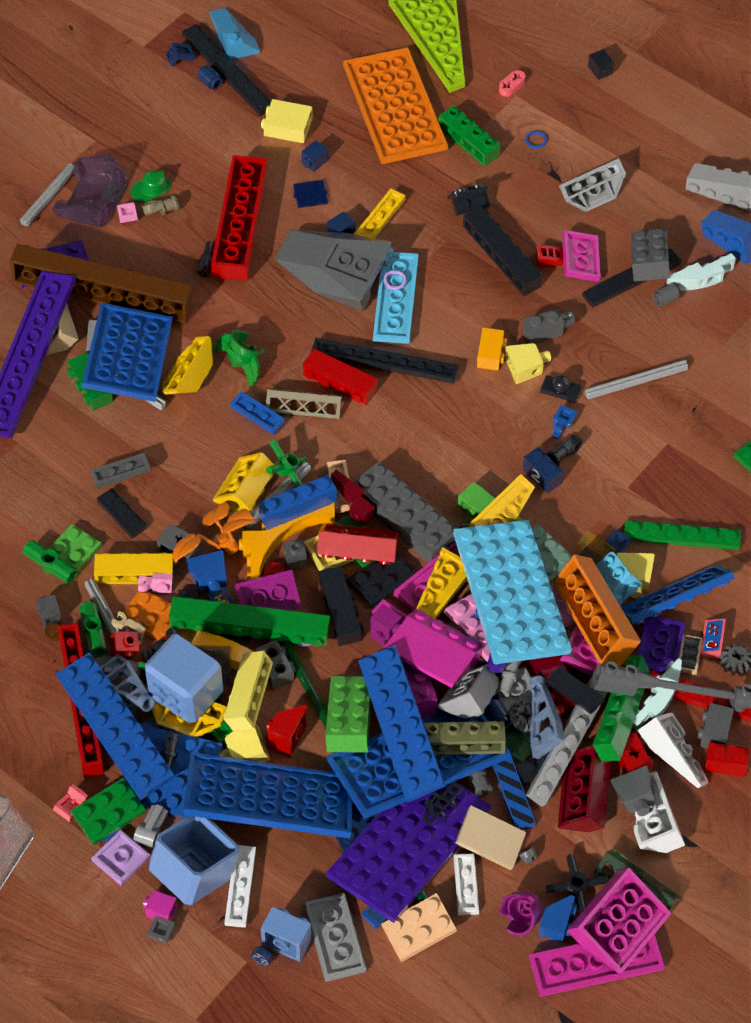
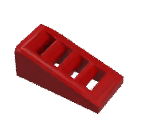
(543, 255)

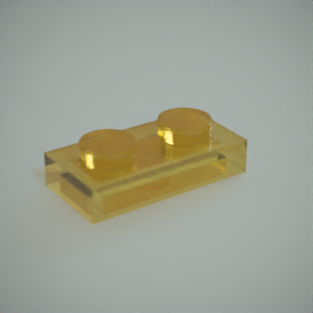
(595, 544)

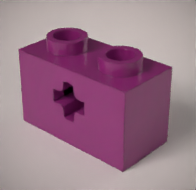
(384, 624)

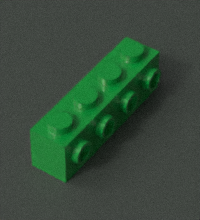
(469, 136)

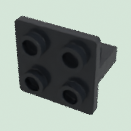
(466, 201)

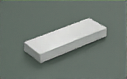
(466, 884)

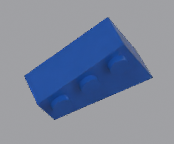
(729, 233)

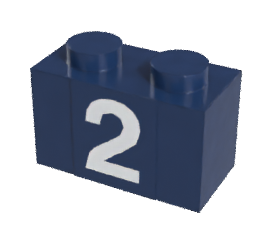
(542, 470)

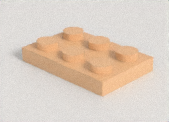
(419, 927)

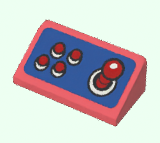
(712, 638)

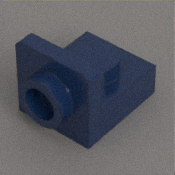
(179, 52)

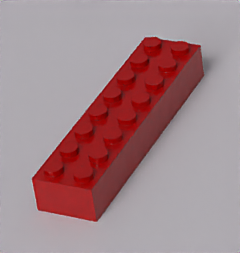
(239, 218)

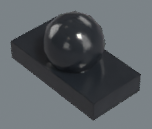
(560, 388)

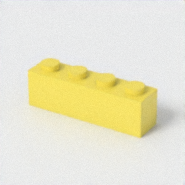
(248, 690)

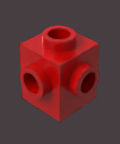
(125, 643)

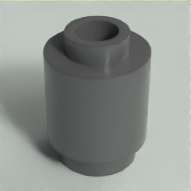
(666, 295)

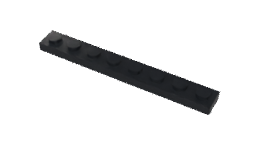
(227, 69)
(388, 360)

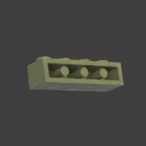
(467, 737)

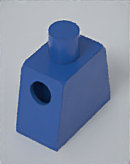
(208, 572)

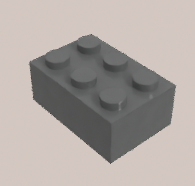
(650, 255)

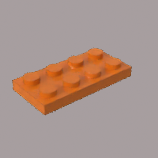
(154, 616)

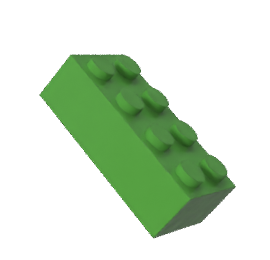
(348, 715)

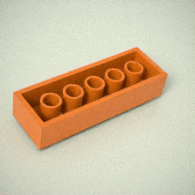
(596, 611)

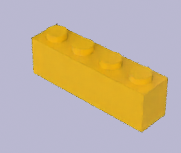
(127, 567)

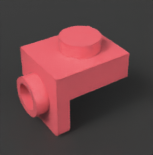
(71, 800)

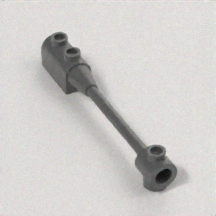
(628, 679)

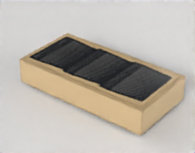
(690, 654)

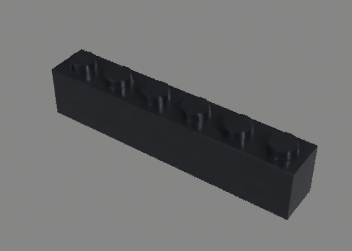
(502, 251)

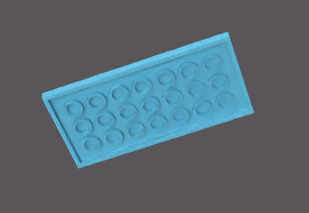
(511, 592)

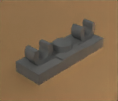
(120, 470)

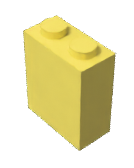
(287, 121)

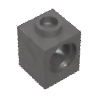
(295, 554)
(48, 610)

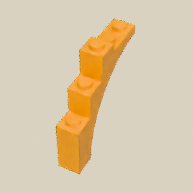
(259, 545)

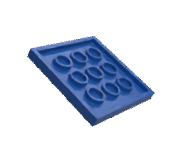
(172, 794)

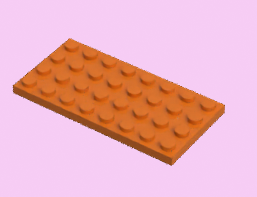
(395, 105)

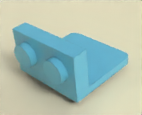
(618, 578)

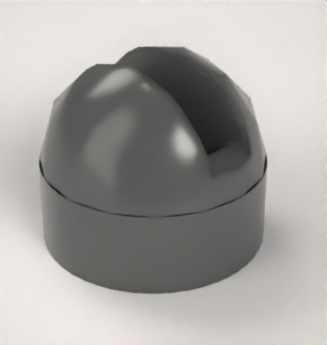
(528, 855)

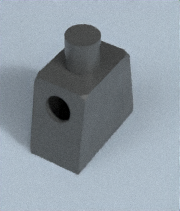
(635, 791)

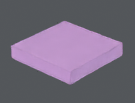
(121, 857)

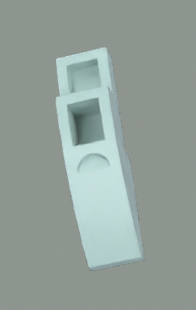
(699, 277)
(657, 704)

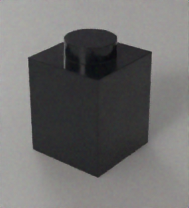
(600, 64)

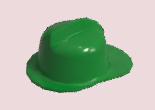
(150, 186)

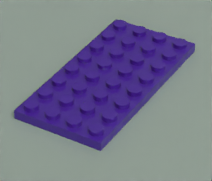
(401, 852)

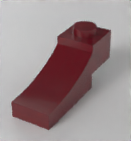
(360, 509)

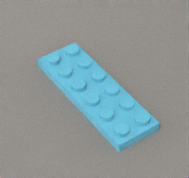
(396, 306)

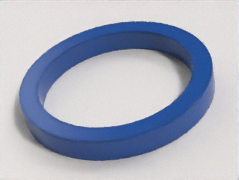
(536, 146)

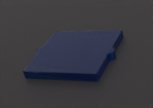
(310, 194)

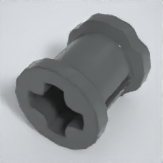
(480, 783)

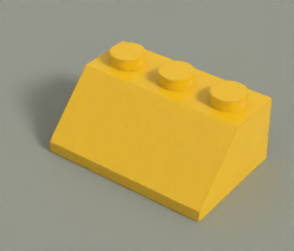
(245, 482)

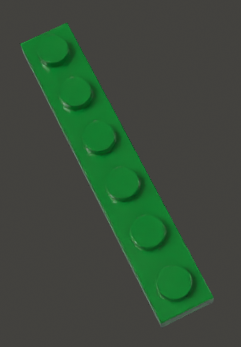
(682, 535)

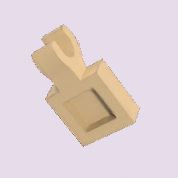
(134, 626)

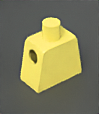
(525, 361)
(640, 566)
(246, 745)

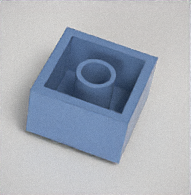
(286, 933)

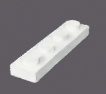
(240, 887)

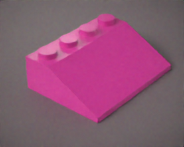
(435, 648)
(619, 920)

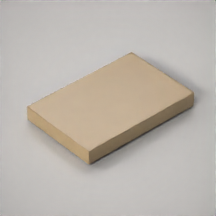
(490, 837)

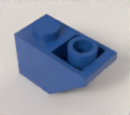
(556, 919)

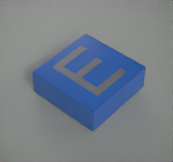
(373, 917)

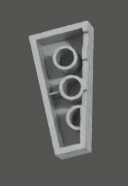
(721, 185)

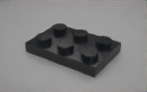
(380, 580)

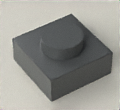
(161, 929)

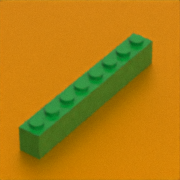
(249, 621)

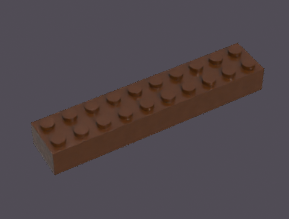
(105, 283)

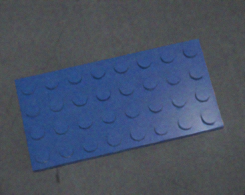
(373, 778)
(267, 795)

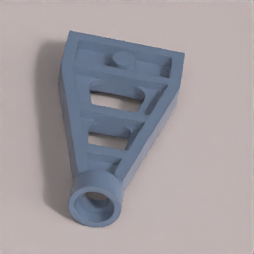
(118, 666)
(551, 736)

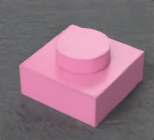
(127, 212)

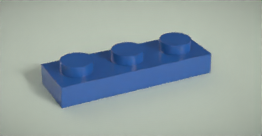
(257, 413)

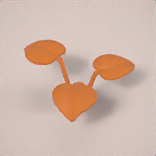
(225, 541)

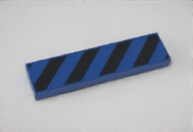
(514, 794)

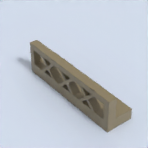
(306, 396)

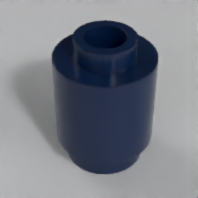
(209, 77)
(497, 712)

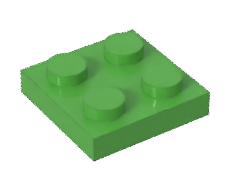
(76, 547)

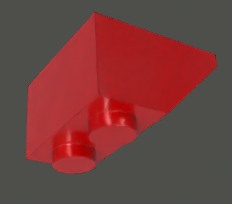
(287, 730)

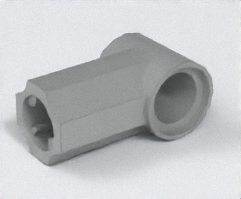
(148, 831)

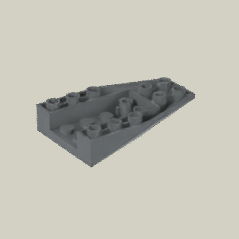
(335, 263)

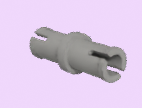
(508, 678)

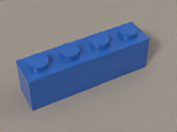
(297, 502)

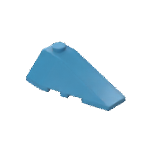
(233, 36)

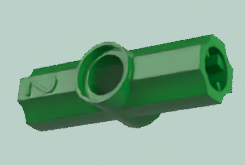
(57, 567)
(92, 629)

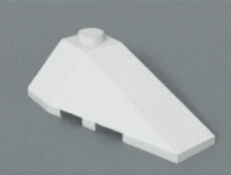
(665, 738)
(659, 828)

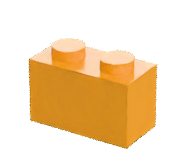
(490, 349)

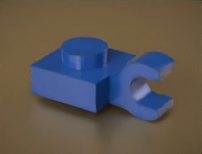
(563, 418)

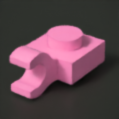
(158, 582)

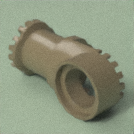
(162, 206)

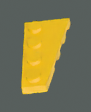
(506, 505)
(442, 584)

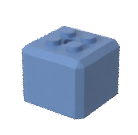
(183, 678)
(193, 858)

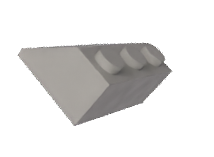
(471, 693)

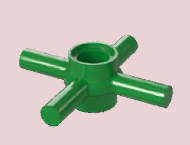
(286, 464)

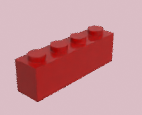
(340, 377)

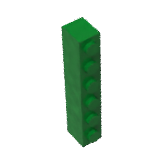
(619, 718)

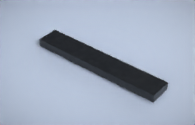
(619, 284)

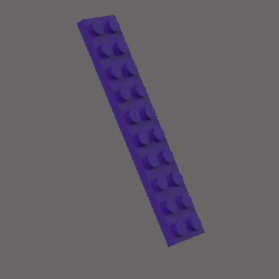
(31, 346)

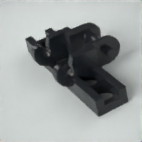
(442, 799)

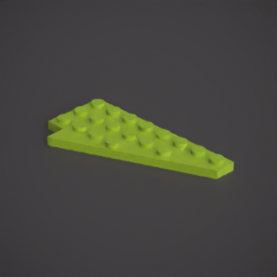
(437, 34)

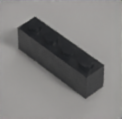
(340, 606)

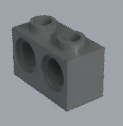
(279, 663)

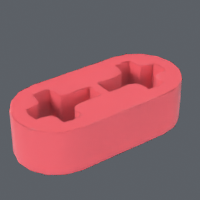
(510, 81)

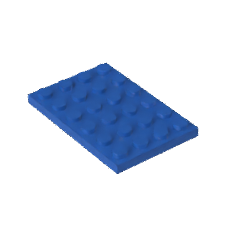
(127, 352)

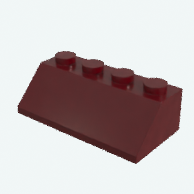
(584, 792)

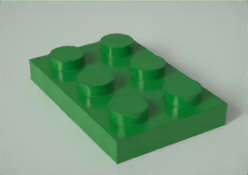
(108, 811)

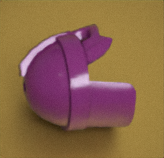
(519, 912)

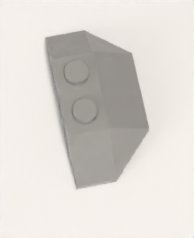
(595, 186)

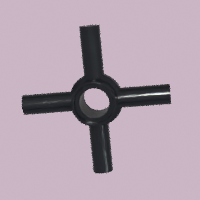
(576, 876)

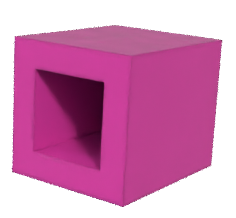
(160, 905)

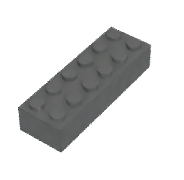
(406, 512)

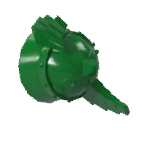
(240, 353)

